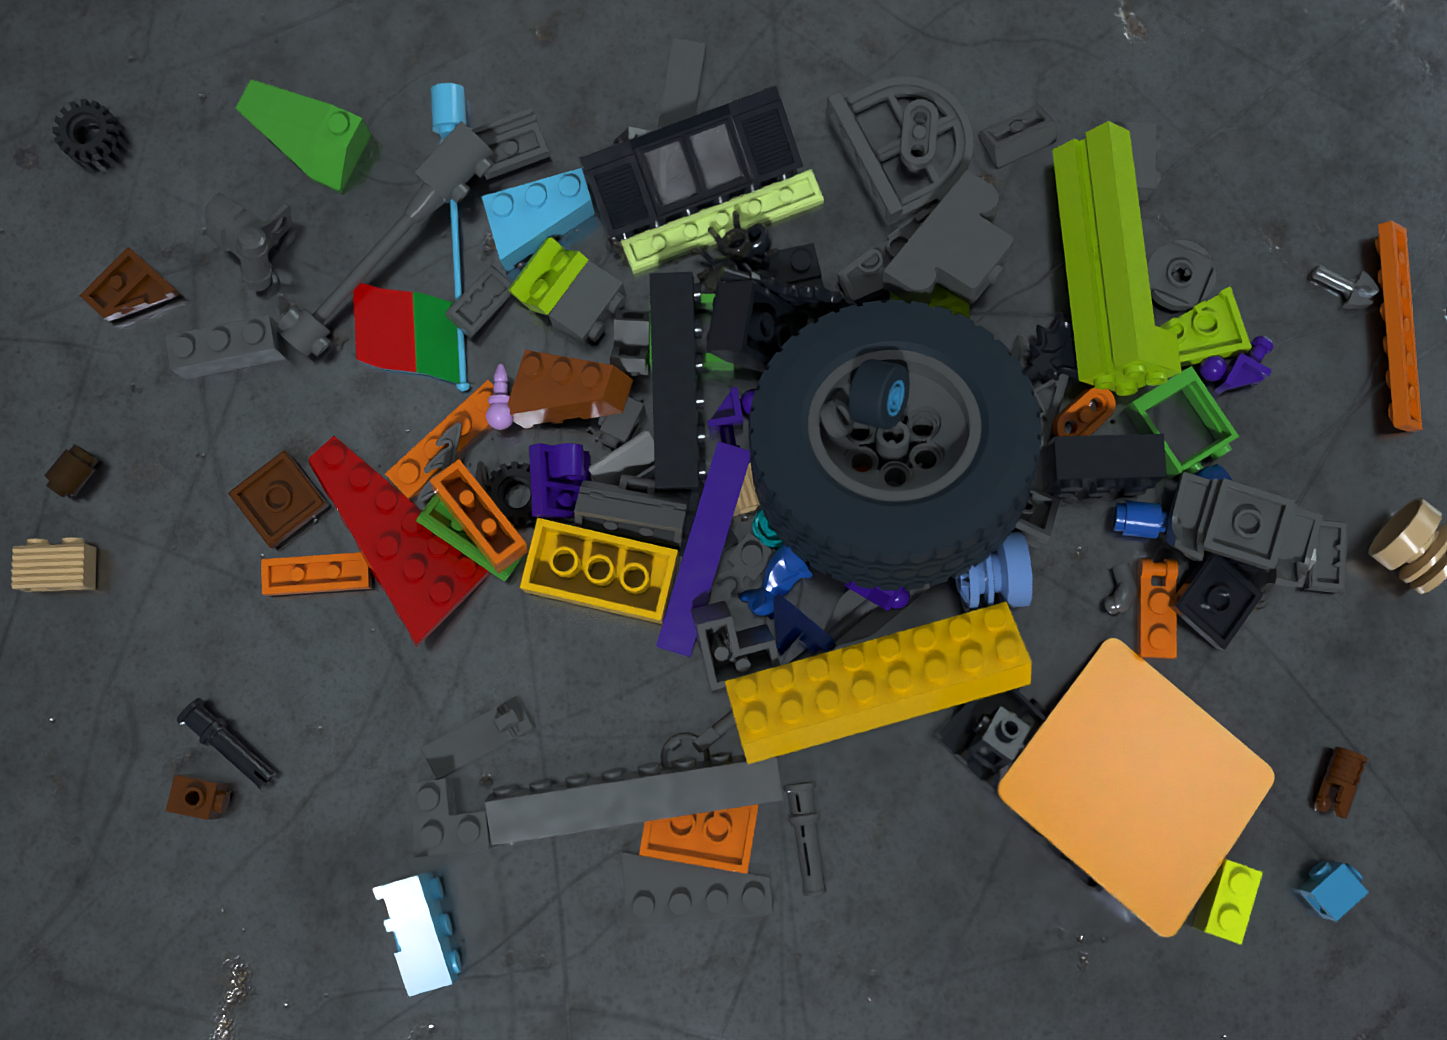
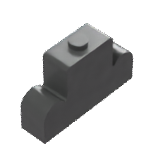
(953, 247)

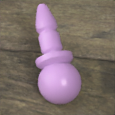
(498, 412)

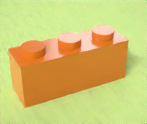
(478, 516)

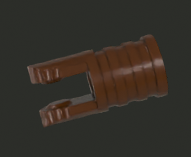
(1344, 775)

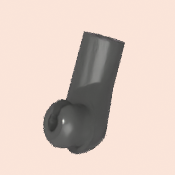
(1125, 592)

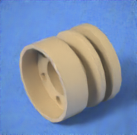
(1415, 543)

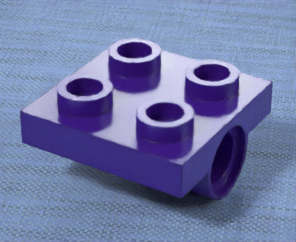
(557, 478)

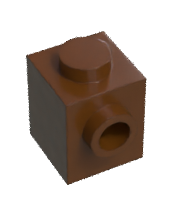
(198, 797)

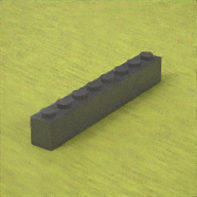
(630, 796)

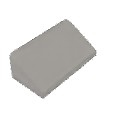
(628, 459)

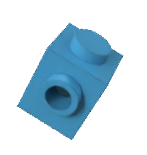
(1333, 889)

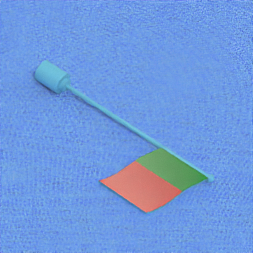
(409, 328)

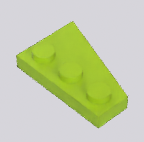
(1210, 330)

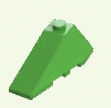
(308, 131)

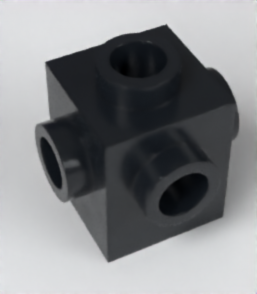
(998, 738)

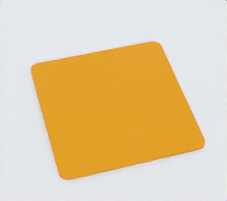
(1137, 786)

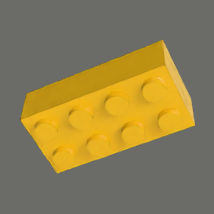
(600, 571)

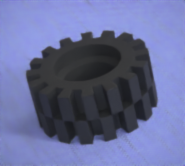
(78, 118)
(497, 486)

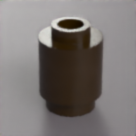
(71, 471)

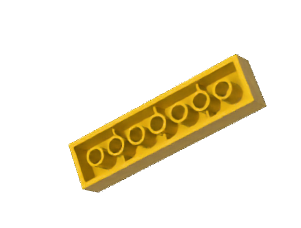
(879, 682)

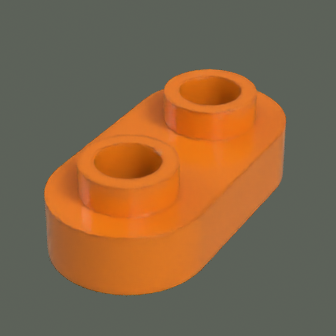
(1081, 416)

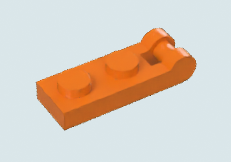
(1154, 617)

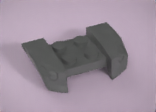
(1243, 526)

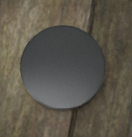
(836, 418)

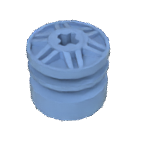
(1003, 572)

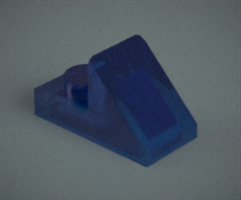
(792, 623)

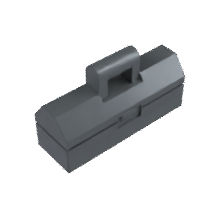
(630, 513)

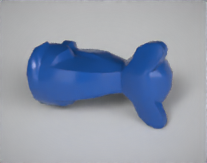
(779, 577)

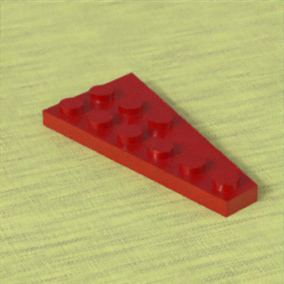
(411, 564)

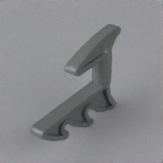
(446, 458)

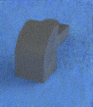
(631, 342)

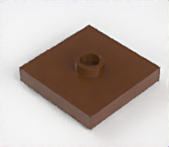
(278, 499)

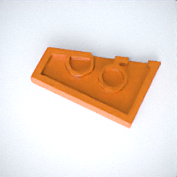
(704, 839)

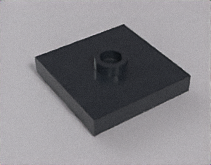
(1216, 600)

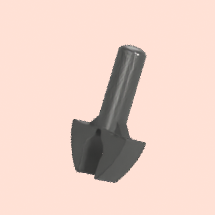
(1348, 287)

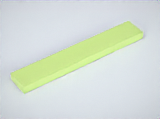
(761, 206)

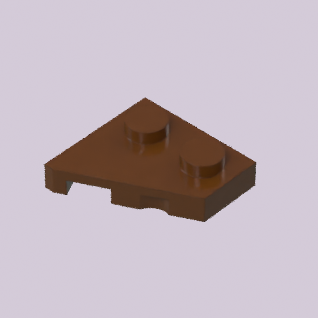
(127, 287)

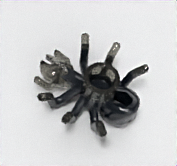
(741, 250)

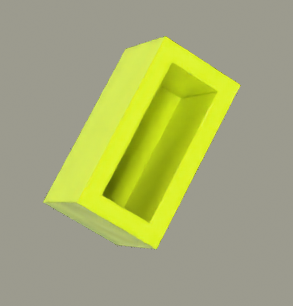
(1228, 901)

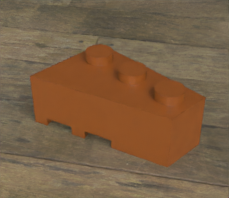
(565, 388)

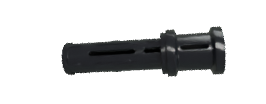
(215, 733)

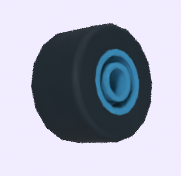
(879, 394)

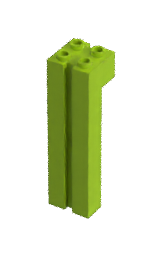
(1108, 266)

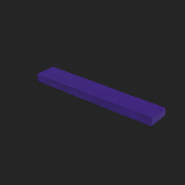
(704, 546)

